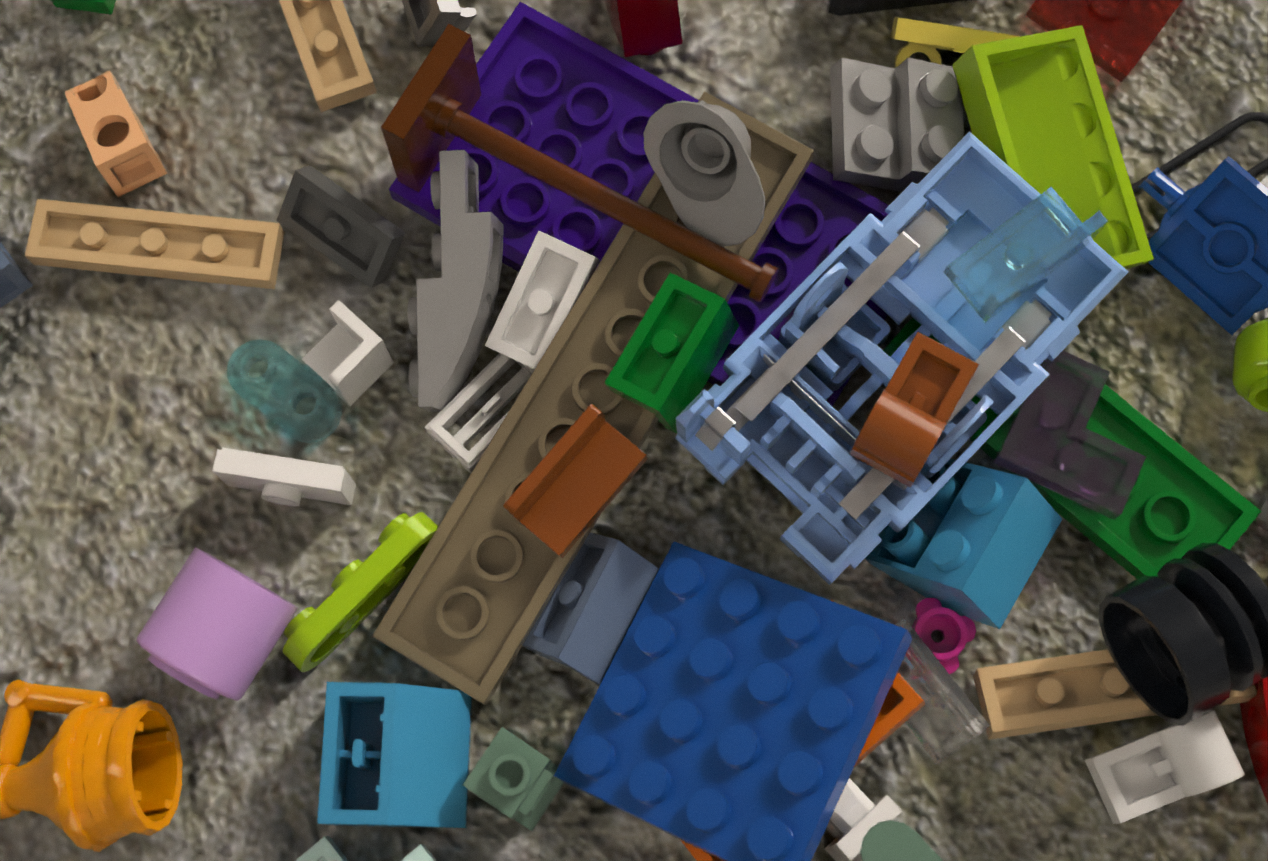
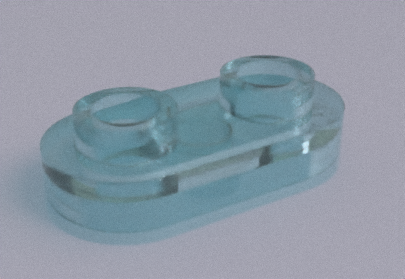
(282, 388)

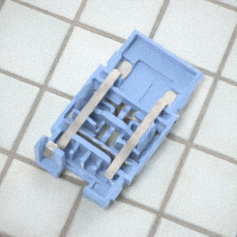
(778, 390)

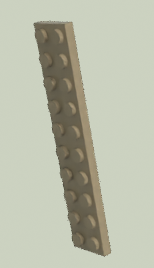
(483, 569)

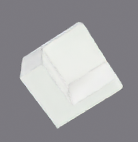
(349, 355)

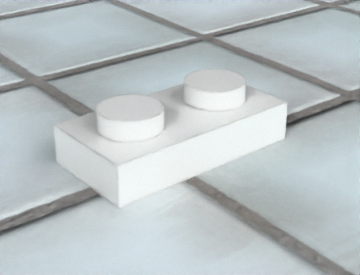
(540, 299)

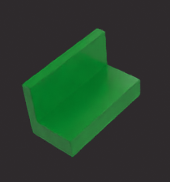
(673, 349)

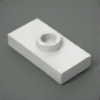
(284, 478)

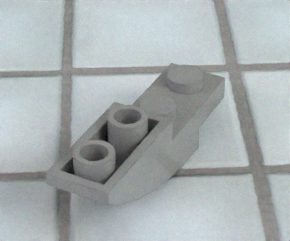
(454, 310)

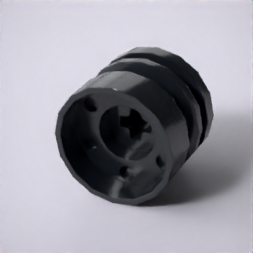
(1189, 632)

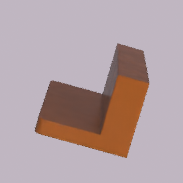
(575, 481)

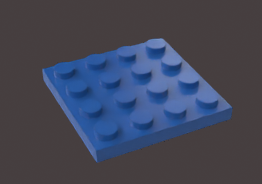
(734, 710)

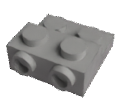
(892, 121)

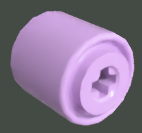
(214, 627)

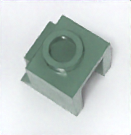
(515, 779)

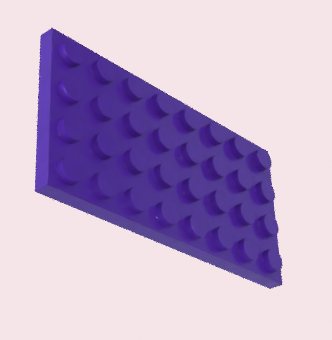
(592, 116)

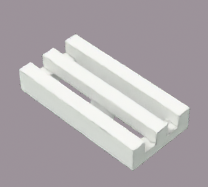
(456, 444)

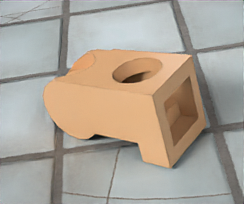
(114, 134)

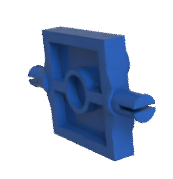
(1214, 241)

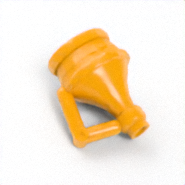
(102, 770)

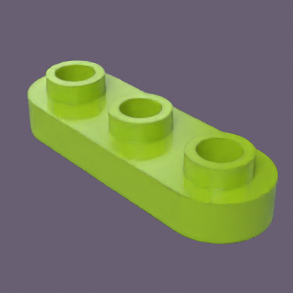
(358, 591)

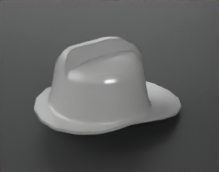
(706, 169)

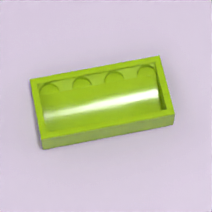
(1048, 120)

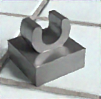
(431, 18)

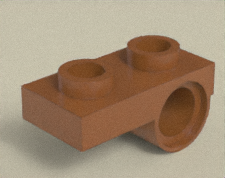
(913, 409)

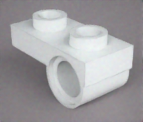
(1164, 767)

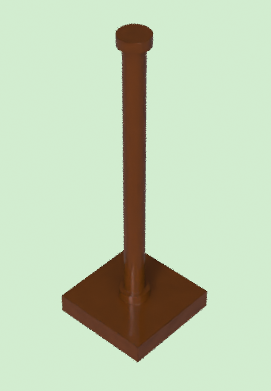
(438, 109)

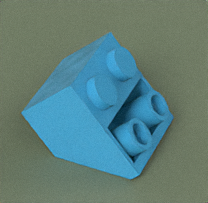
(971, 542)
(394, 756)

